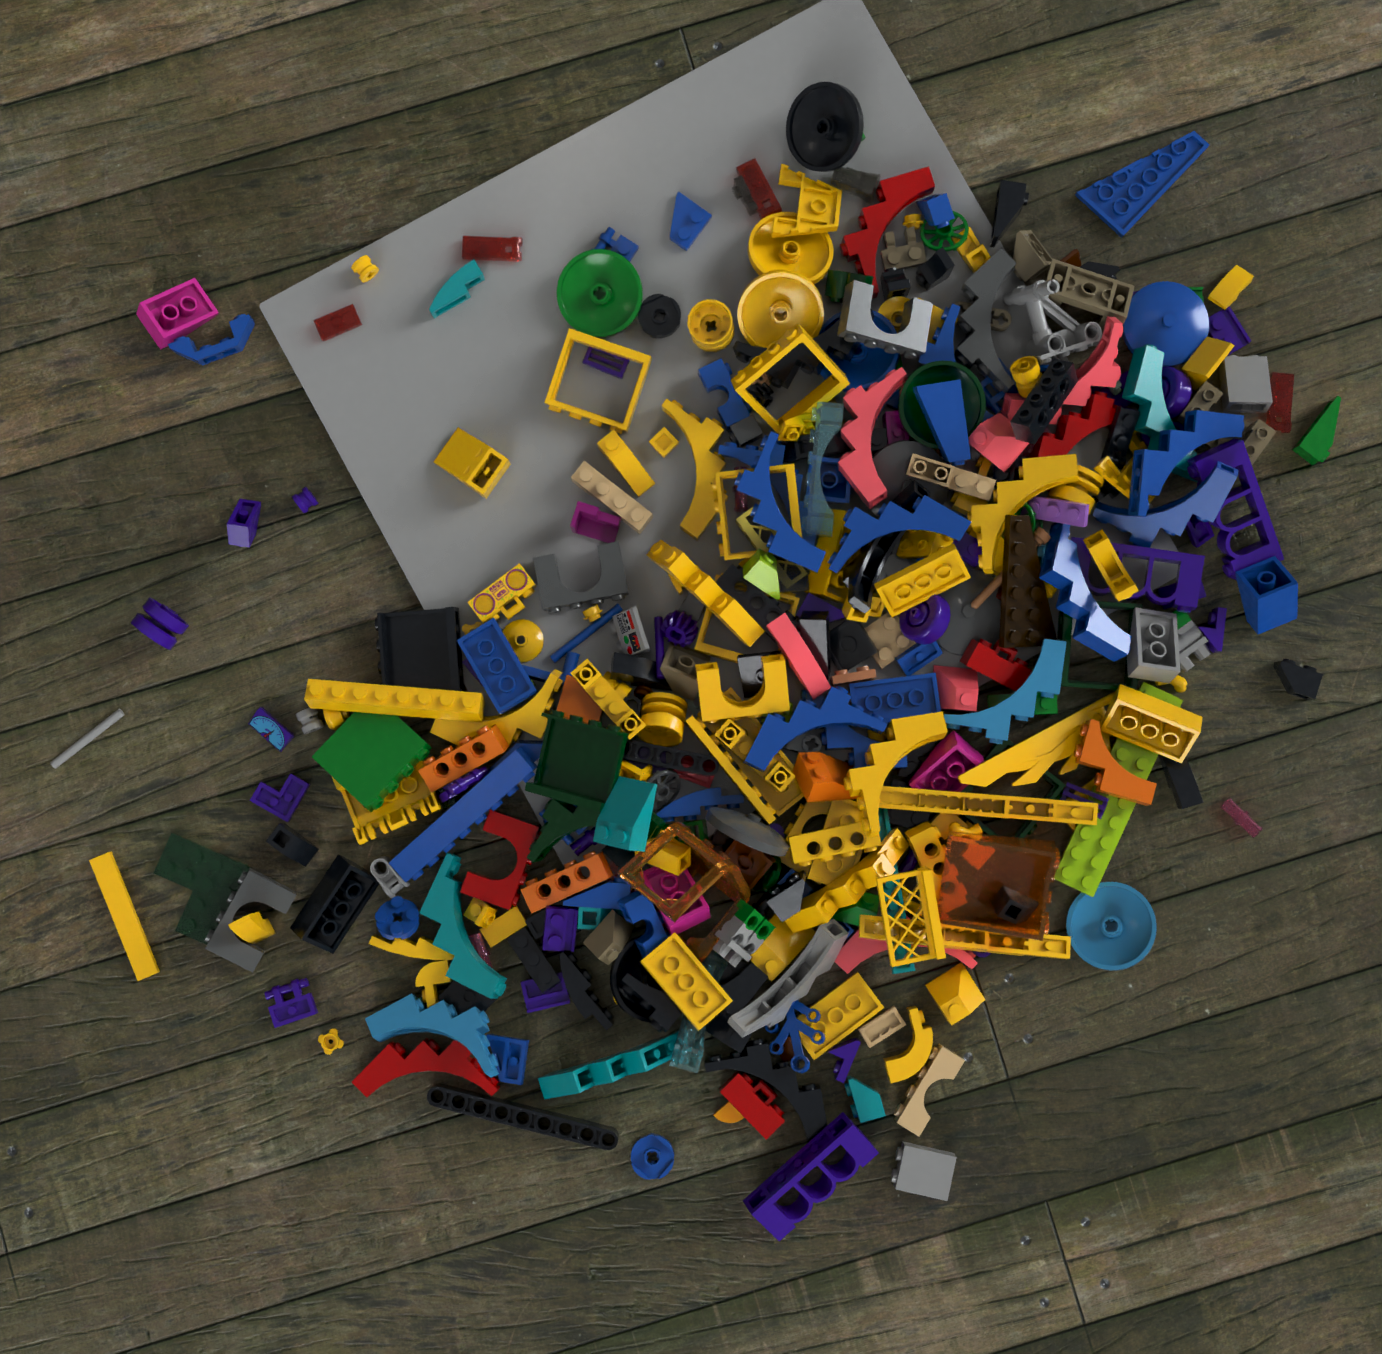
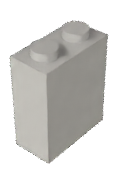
(1245, 384)
(923, 1170)

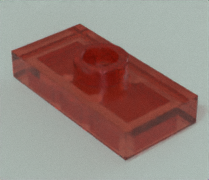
(337, 322)

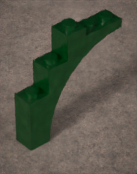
(565, 819)

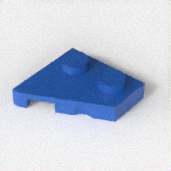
(687, 221)

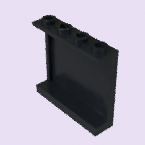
(420, 649)

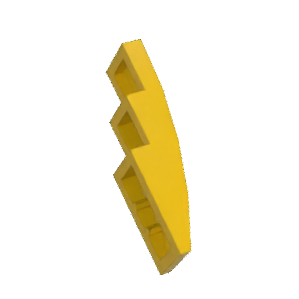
(422, 949)

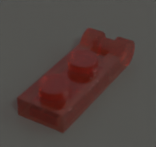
(759, 188)
(491, 248)
(1282, 397)

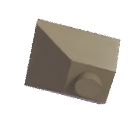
(1029, 256)
(680, 669)
(609, 937)

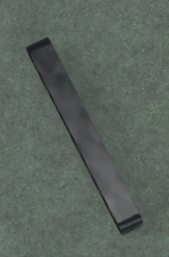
(512, 1119)

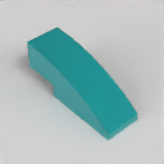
(456, 288)

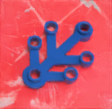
(793, 1027)

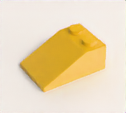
(780, 948)

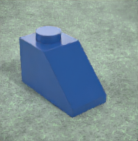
(936, 210)

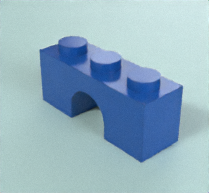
(717, 376)
(638, 907)

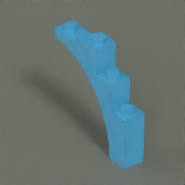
(1044, 679)
(411, 1016)

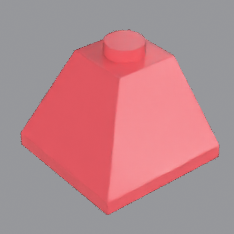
(997, 441)
(957, 688)

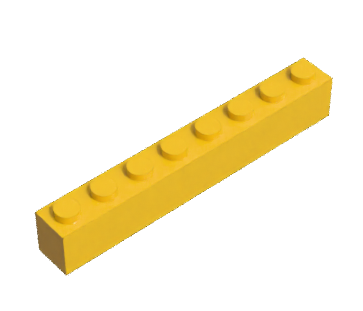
(395, 700)

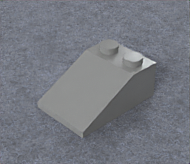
(1153, 646)

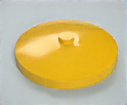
(803, 254)
(778, 303)

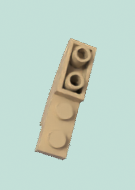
(950, 477)

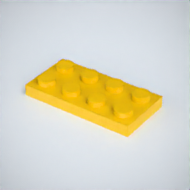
(922, 580)
(839, 813)
(686, 981)
(841, 1013)

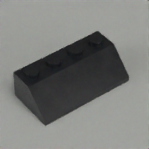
(335, 904)

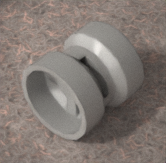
(309, 720)

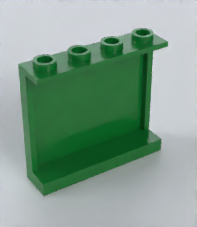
(372, 756)

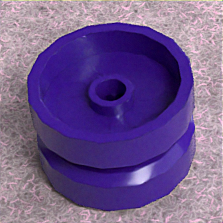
(161, 621)

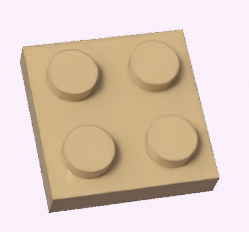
(887, 639)

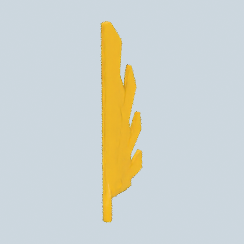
(1040, 750)

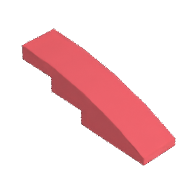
(798, 656)

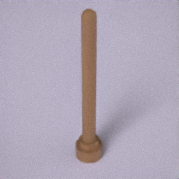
(1041, 538)

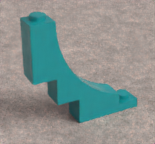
(1145, 389)
(444, 907)
(608, 1069)

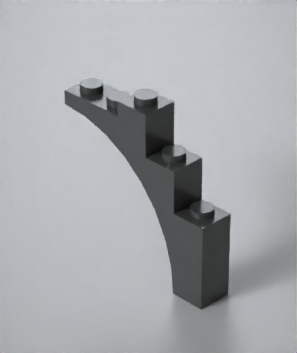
(979, 346)

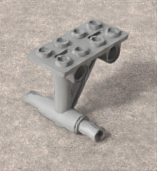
(1045, 344)

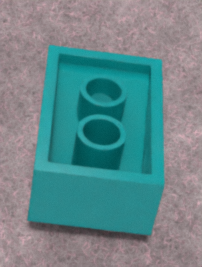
(626, 815)

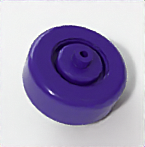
(1176, 390)
(926, 620)

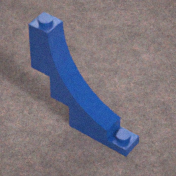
(1153, 466)
(1092, 625)

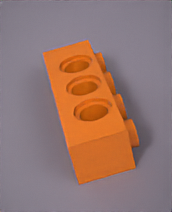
(436, 777)
(537, 899)

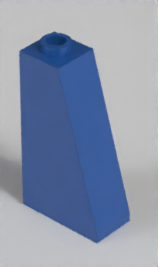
(946, 418)

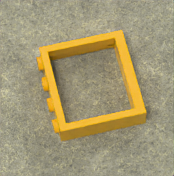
(609, 347)
(775, 352)
(720, 507)
(788, 598)

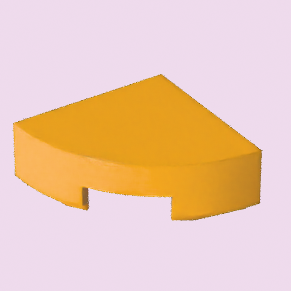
(728, 1114)

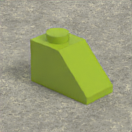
(763, 573)

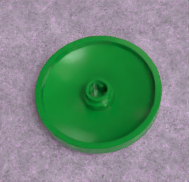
(599, 293)

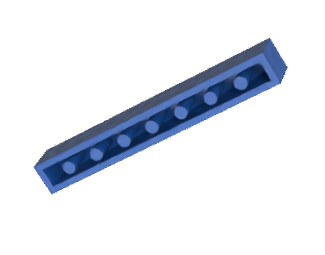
(463, 814)

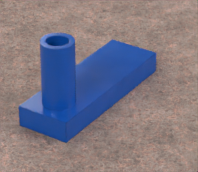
(569, 665)

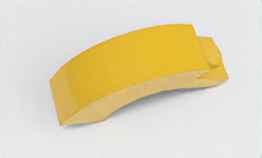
(1110, 565)
(915, 1056)

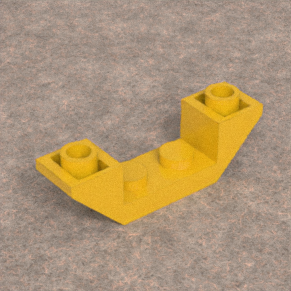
(607, 699)
(740, 744)

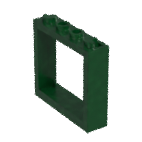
(1064, 634)
(1028, 826)

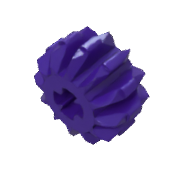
(679, 628)

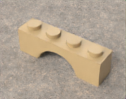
(612, 496)
(942, 1065)

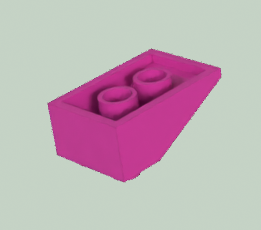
(176, 312)
(945, 764)
(673, 887)

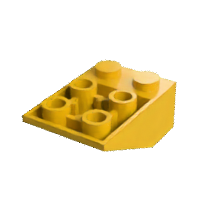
(472, 462)

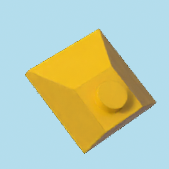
(955, 993)

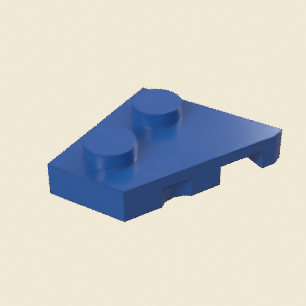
(511, 1057)

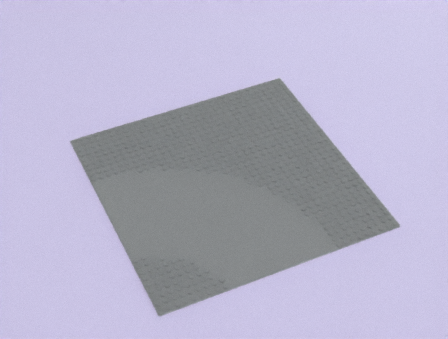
(485, 366)

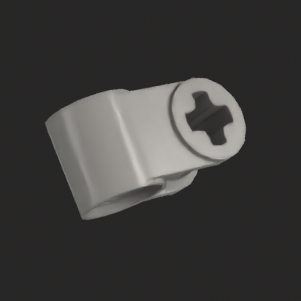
(388, 878)

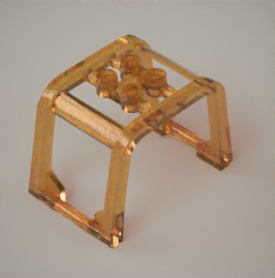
(714, 868)

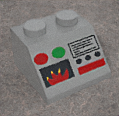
(630, 633)

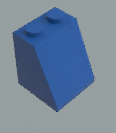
(1267, 594)

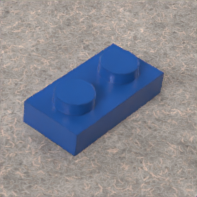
(917, 657)

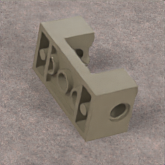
(1107, 298)
(1255, 435)

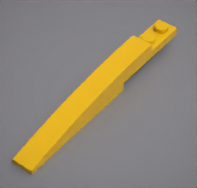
(988, 805)
(971, 939)

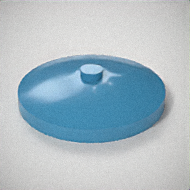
(1112, 927)

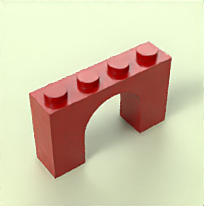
(504, 891)

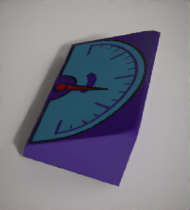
(271, 729)

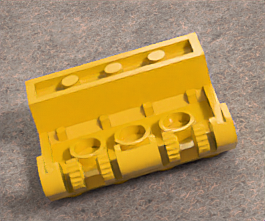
(397, 806)

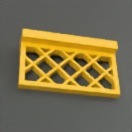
(929, 911)

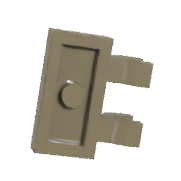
(903, 256)

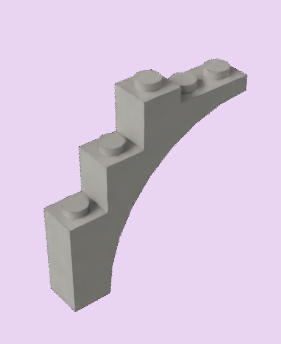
(794, 983)

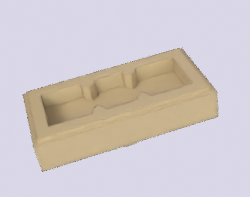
(881, 1026)

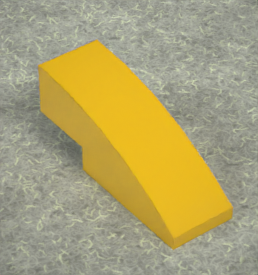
(252, 928)

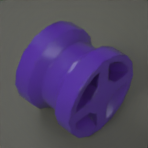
(305, 500)

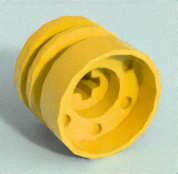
(711, 313)
(1080, 491)
(663, 718)

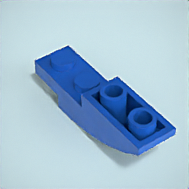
(689, 805)

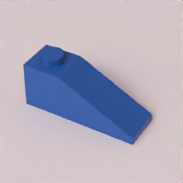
(601, 895)

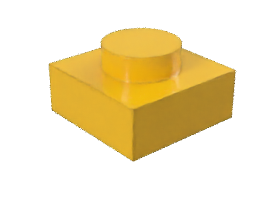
(663, 442)

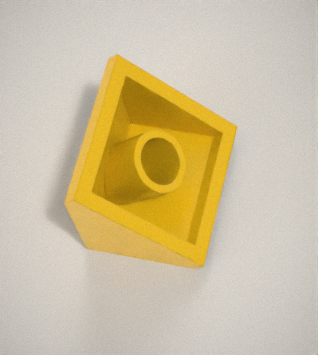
(1206, 360)

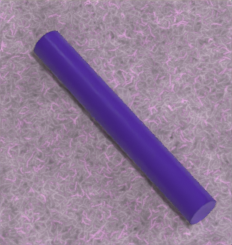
(659, 645)

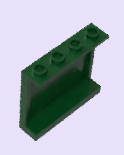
(578, 761)

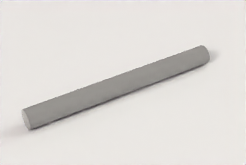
(91, 735)

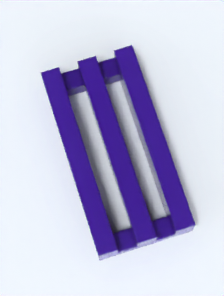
(605, 369)
(1066, 793)

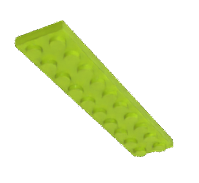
(1093, 845)

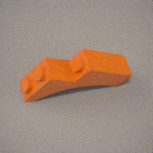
(1112, 777)

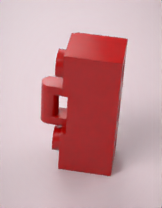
(988, 662)
(754, 1109)

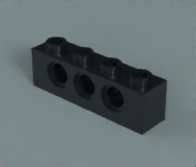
(1044, 401)
(770, 605)

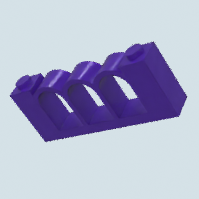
(1235, 455)
(1187, 580)
(781, 1219)

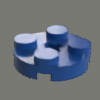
(397, 907)
(665, 1155)

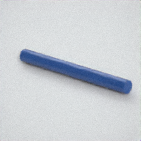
(586, 633)

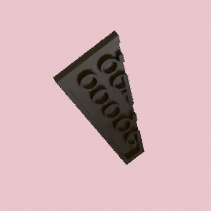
(1024, 600)

